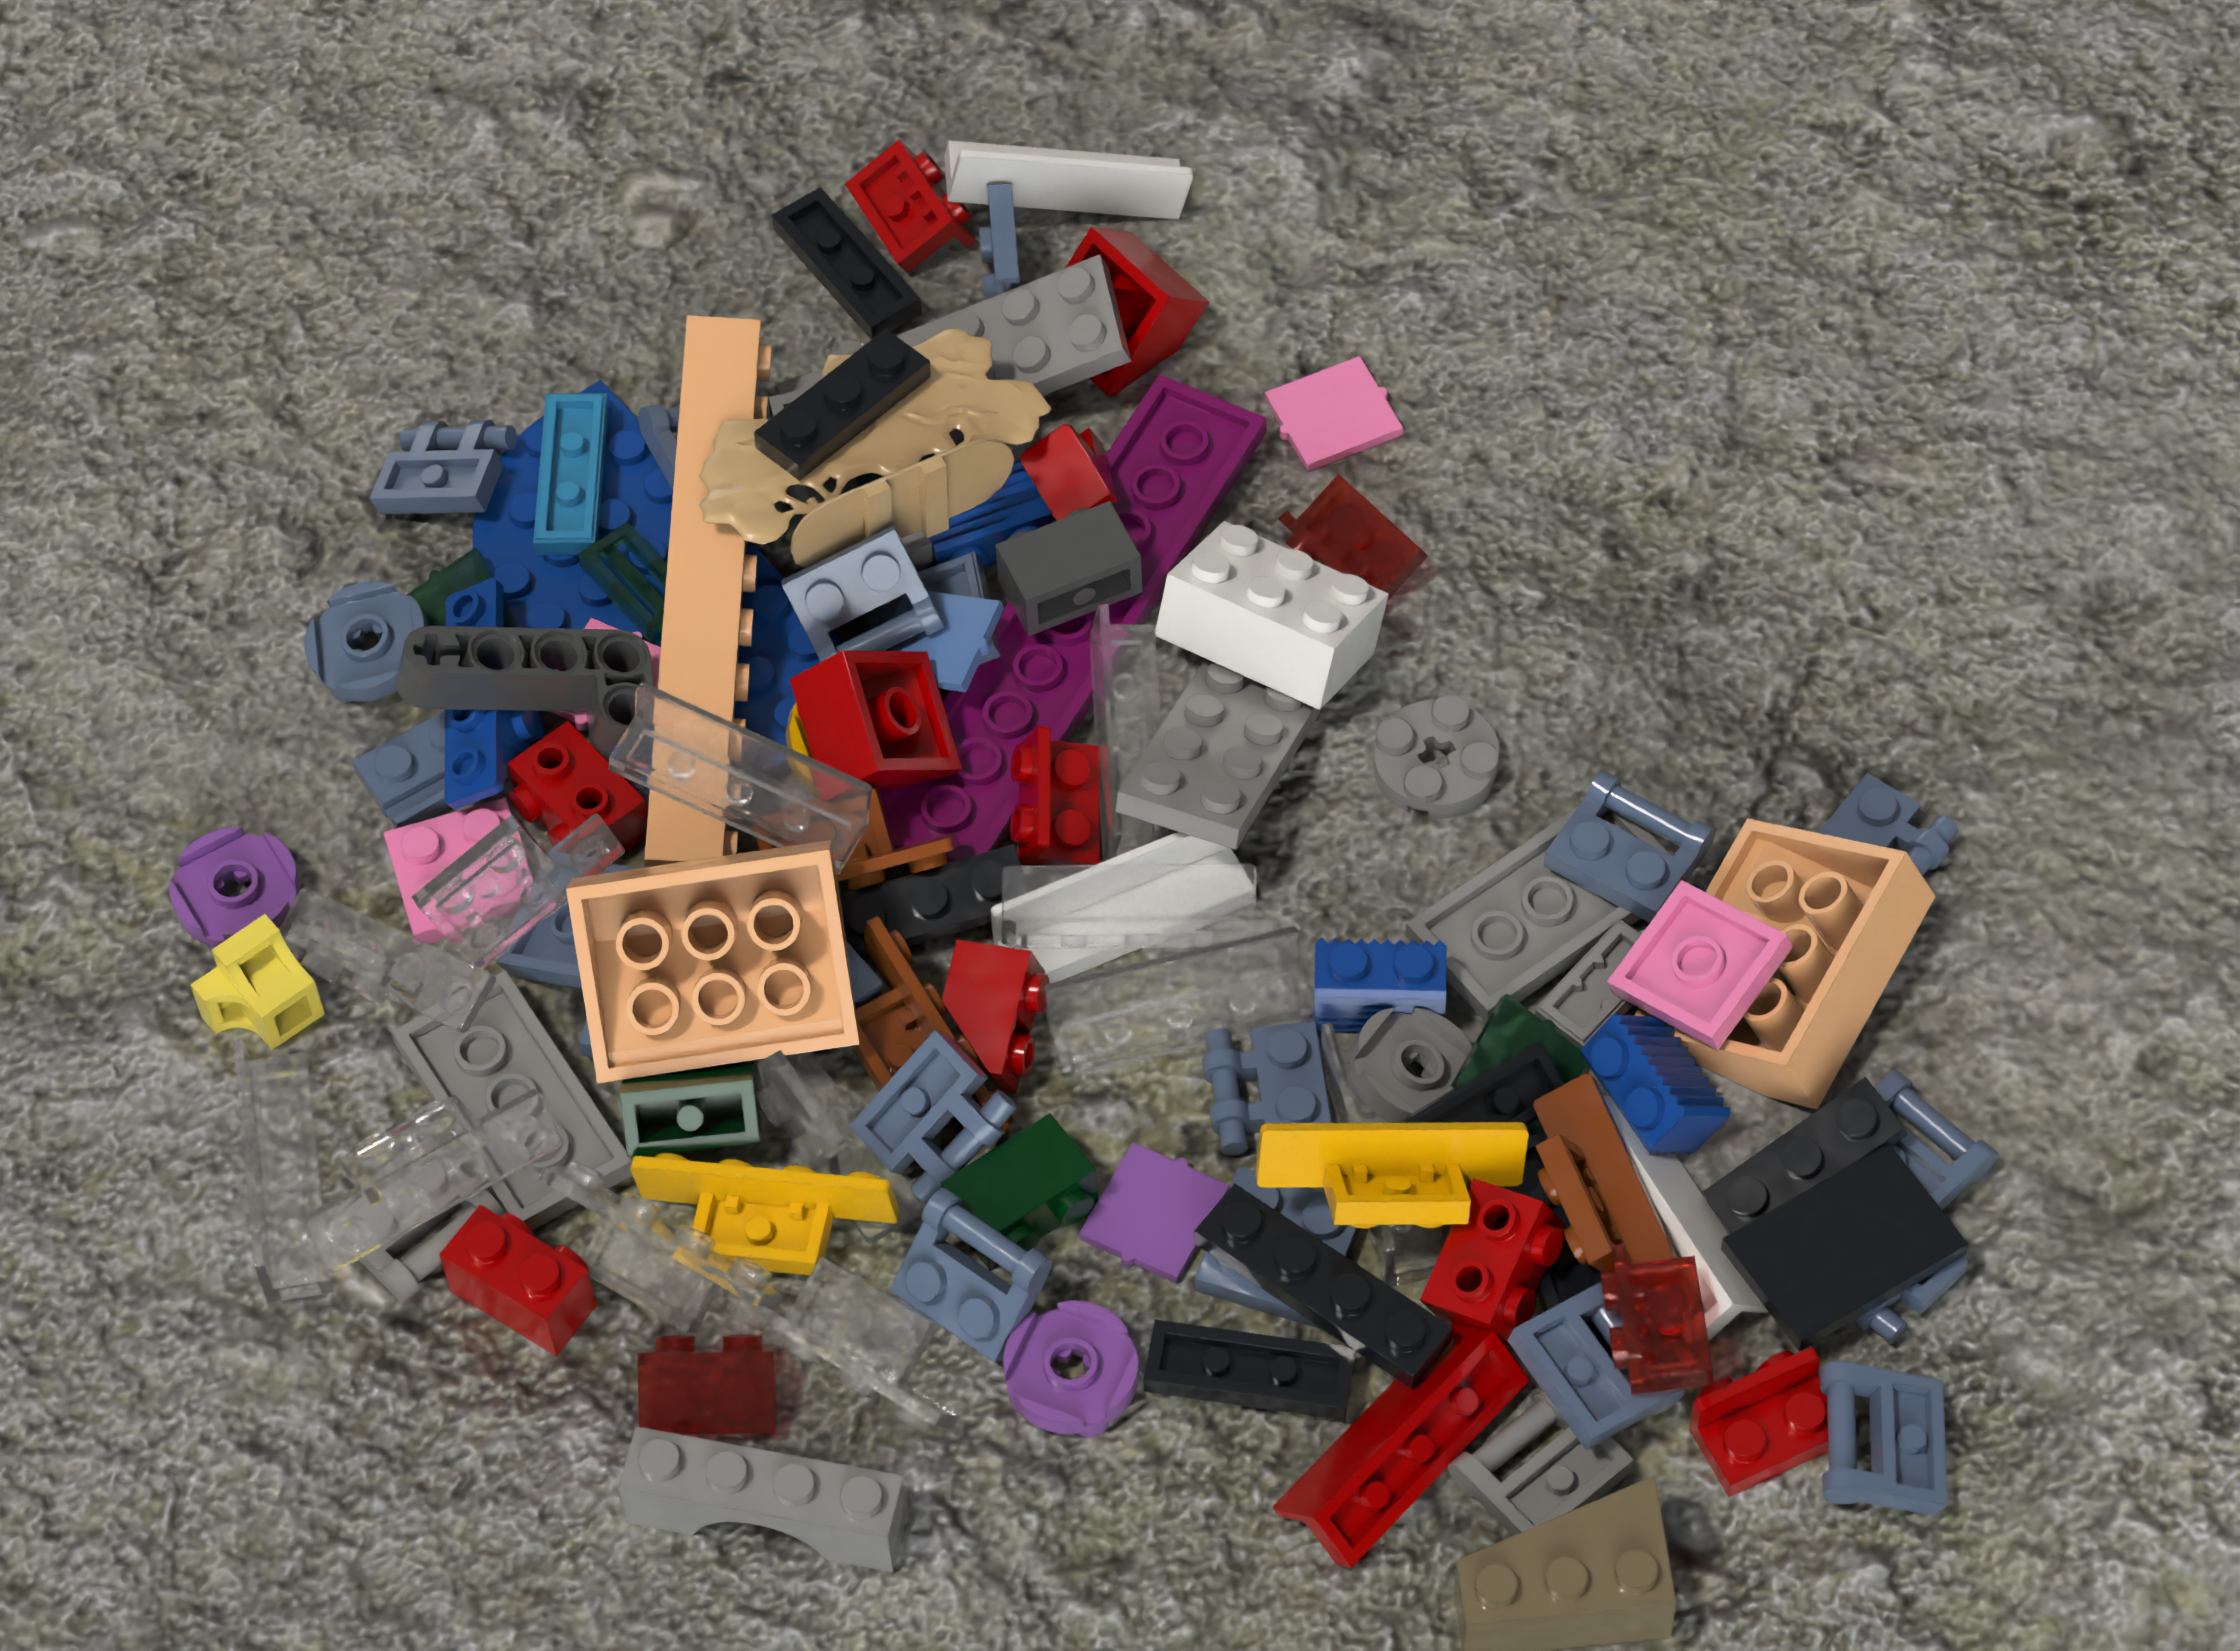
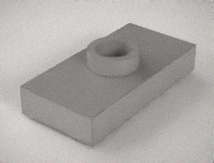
(1583, 997)

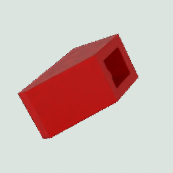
(994, 1003)

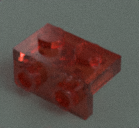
(1354, 538)
(1661, 1323)
(708, 1387)

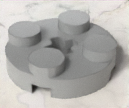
(1443, 726)
(1399, 1039)

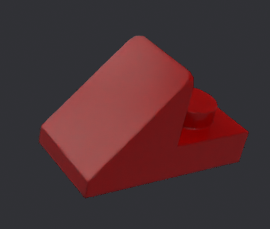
(1070, 471)

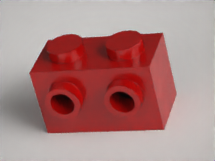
(567, 782)
(1495, 1261)
(519, 1278)

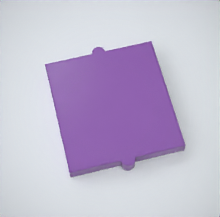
(1152, 1212)

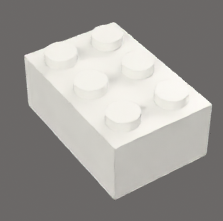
(1271, 614)

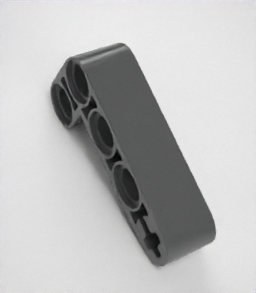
(449, 671)

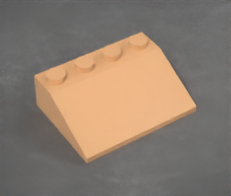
(1849, 924)
(713, 961)

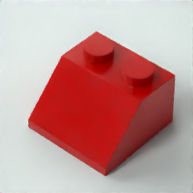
(1152, 301)
(877, 717)

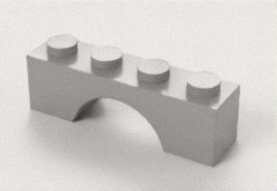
(833, 1507)

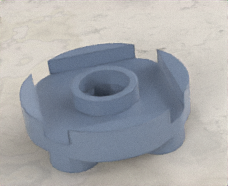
(352, 613)

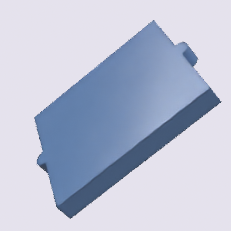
(963, 641)

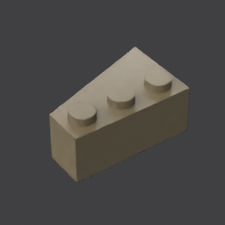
(1572, 1580)

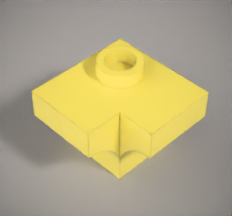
(258, 986)

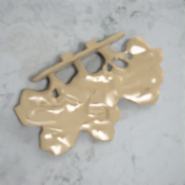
(912, 493)

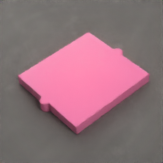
(1333, 413)

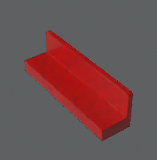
(1402, 1445)

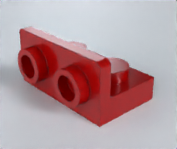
(909, 206)
(1056, 801)
(1762, 1421)

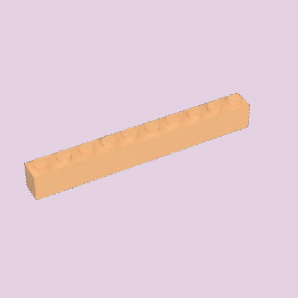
(706, 568)

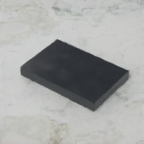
(1844, 1247)

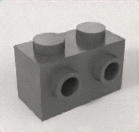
(1068, 567)

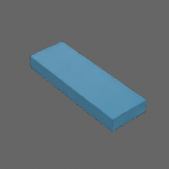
(570, 473)

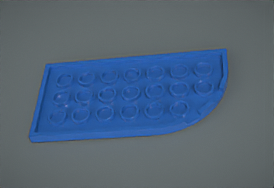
(560, 594)

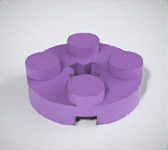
(222, 857)
(1076, 1404)

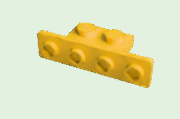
(1392, 1169)
(766, 1213)

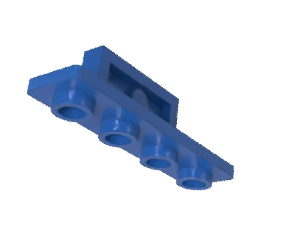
(482, 739)

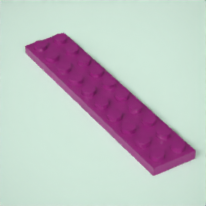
(1168, 481)

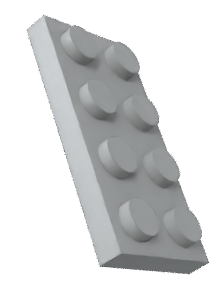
(1046, 329)
(1216, 756)
(1519, 922)
(499, 1061)

